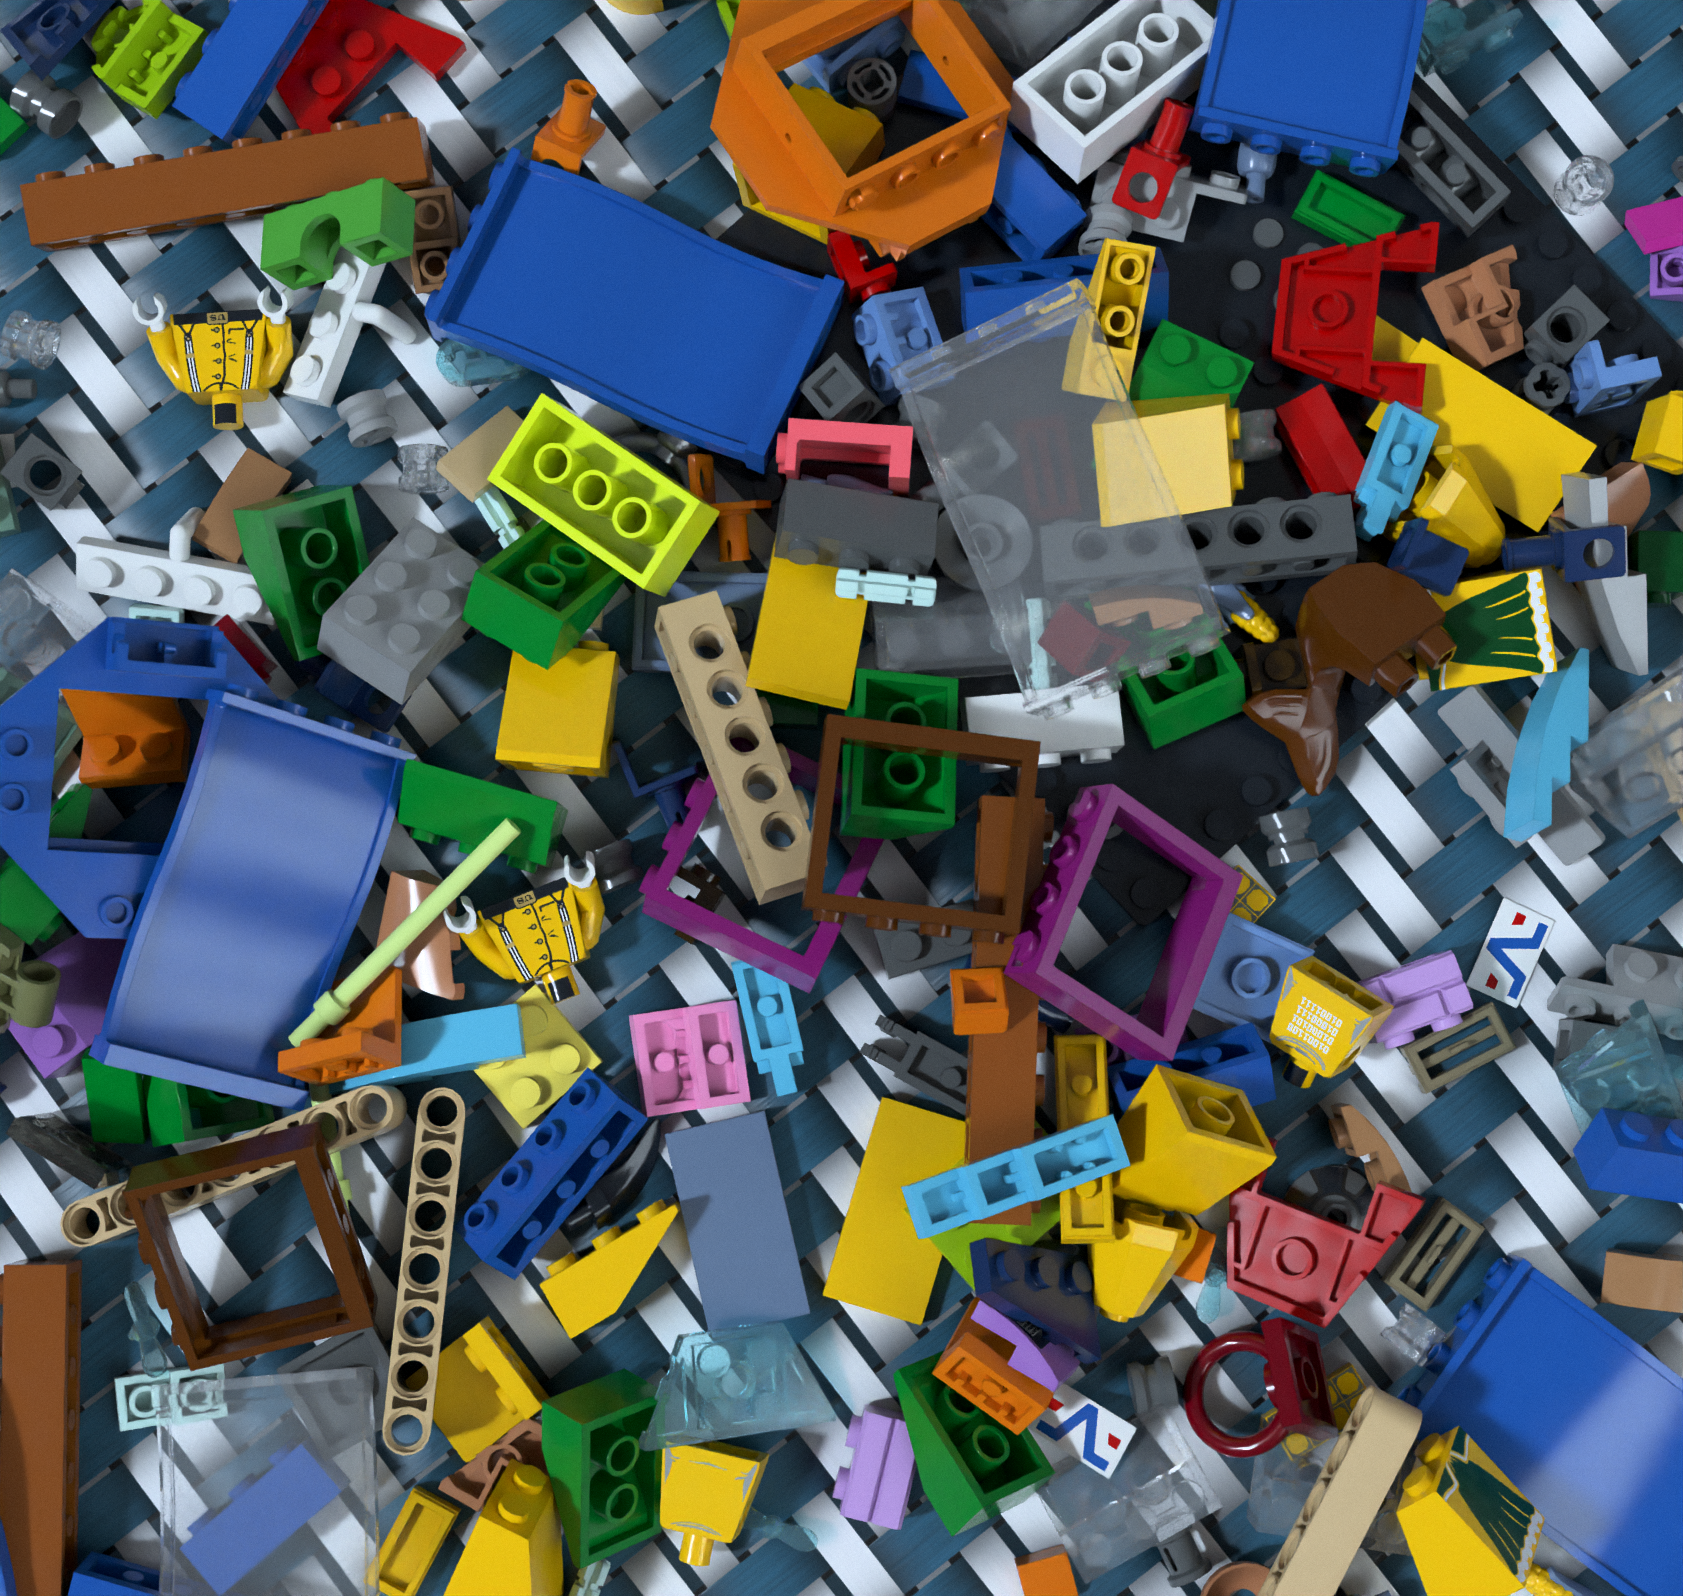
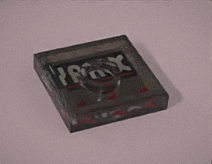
(70, 1149)

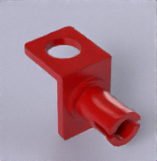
(1158, 158)

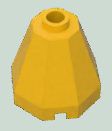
(1455, 506)
(1141, 1260)

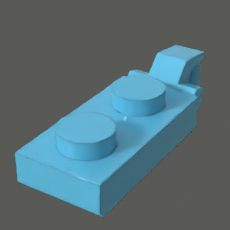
(1392, 469)
(770, 1025)

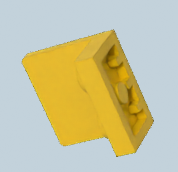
(480, 1389)

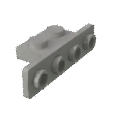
(1179, 203)
(1487, 768)
(1630, 977)

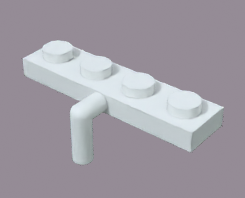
(336, 326)
(170, 576)

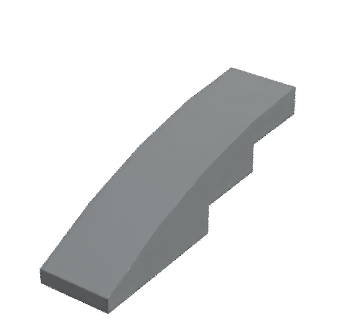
(1613, 604)

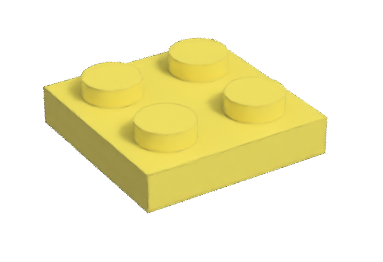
(552, 1062)

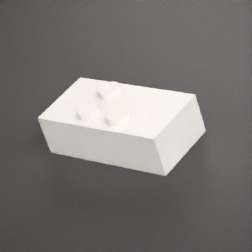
(1111, 81)

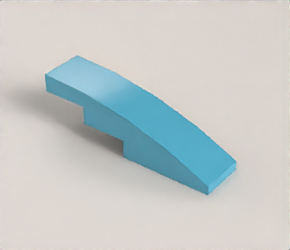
(1541, 760)
(449, 1046)
(1015, 1176)

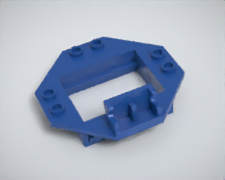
(94, 879)

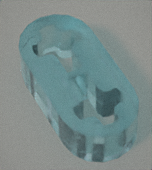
(476, 372)

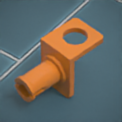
(571, 130)
(732, 518)

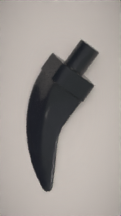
(620, 1187)

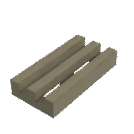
(1419, 1066)
(1415, 1243)

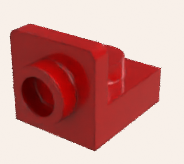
(850, 265)

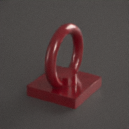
(1292, 1379)

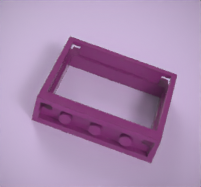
(725, 934)
(1188, 947)

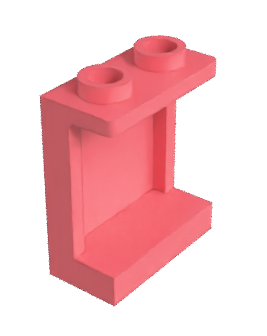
(848, 444)

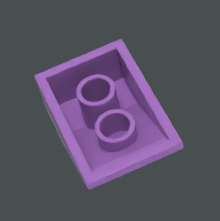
(83, 995)

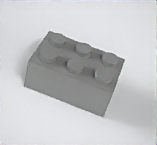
(401, 612)

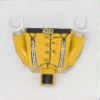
(223, 354)
(538, 930)

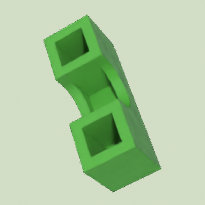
(366, 220)

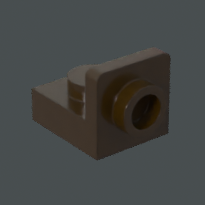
(1271, 666)
(709, 894)

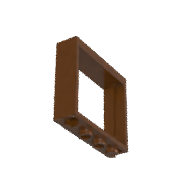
(929, 742)
(272, 1330)

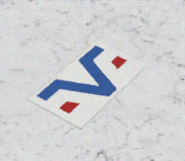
(1510, 952)
(1084, 1430)

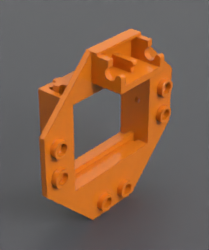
(900, 199)

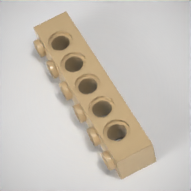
(705, 622)

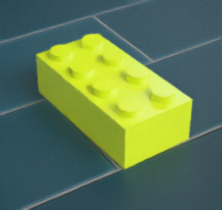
(603, 495)

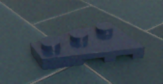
(51, 29)
(1040, 1287)

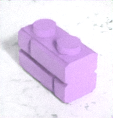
(1422, 995)
(880, 1469)

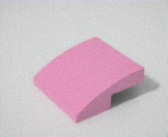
(689, 1058)

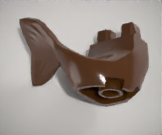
(1357, 623)

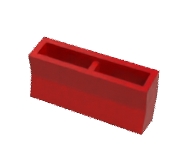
(1321, 443)

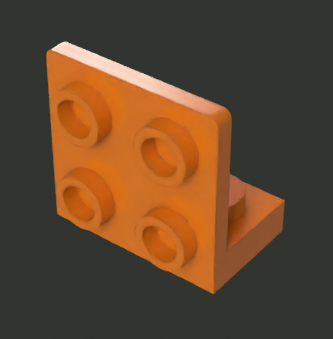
(129, 738)
(360, 1043)
(978, 1370)

